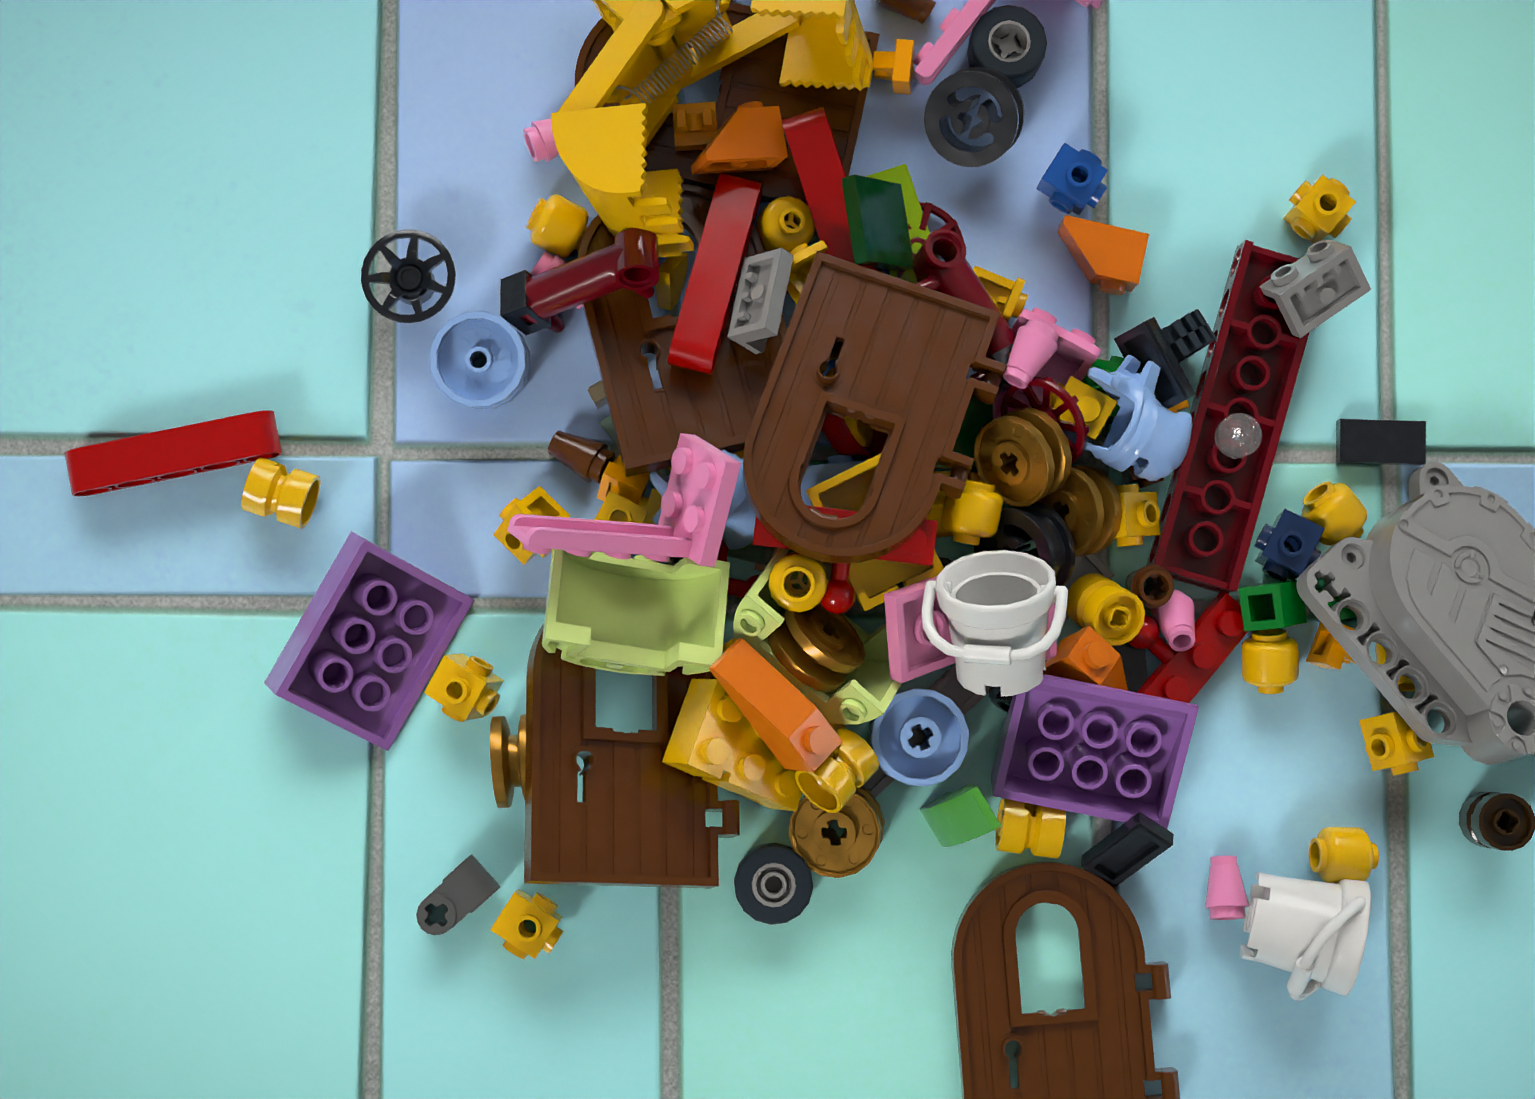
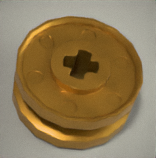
(1023, 456)
(1089, 508)
(817, 647)
(507, 759)
(834, 854)

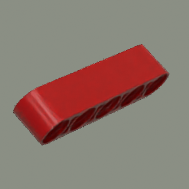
(821, 178)
(715, 274)
(172, 453)

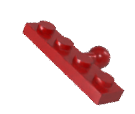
(839, 591)
(1186, 672)

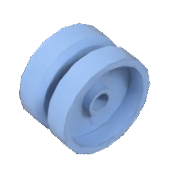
(458, 346)
(943, 744)

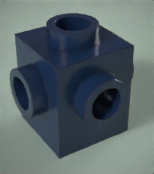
(1298, 536)

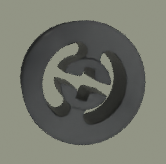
(944, 104)
(1035, 524)

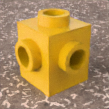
(1310, 219)
(535, 503)
(1139, 515)
(464, 687)
(1393, 744)
(512, 928)

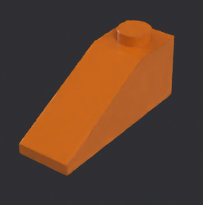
(775, 708)

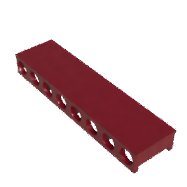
(1246, 371)

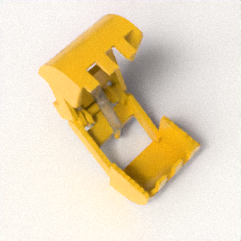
(649, 65)

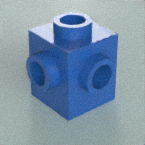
(1073, 180)

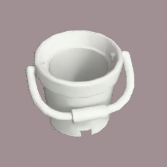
(996, 618)
(1308, 930)

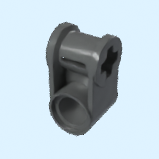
(461, 892)

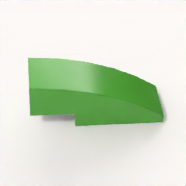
(960, 816)

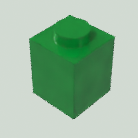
(1271, 606)

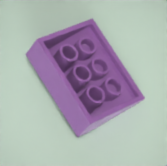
(368, 642)
(1093, 750)

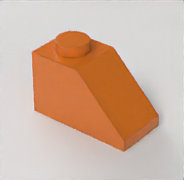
(745, 142)
(1105, 253)
(1087, 659)

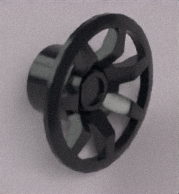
(408, 277)

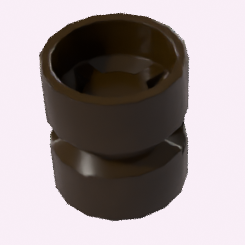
(1497, 820)

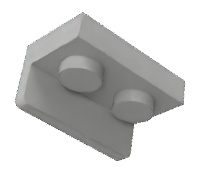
(1316, 285)
(760, 299)

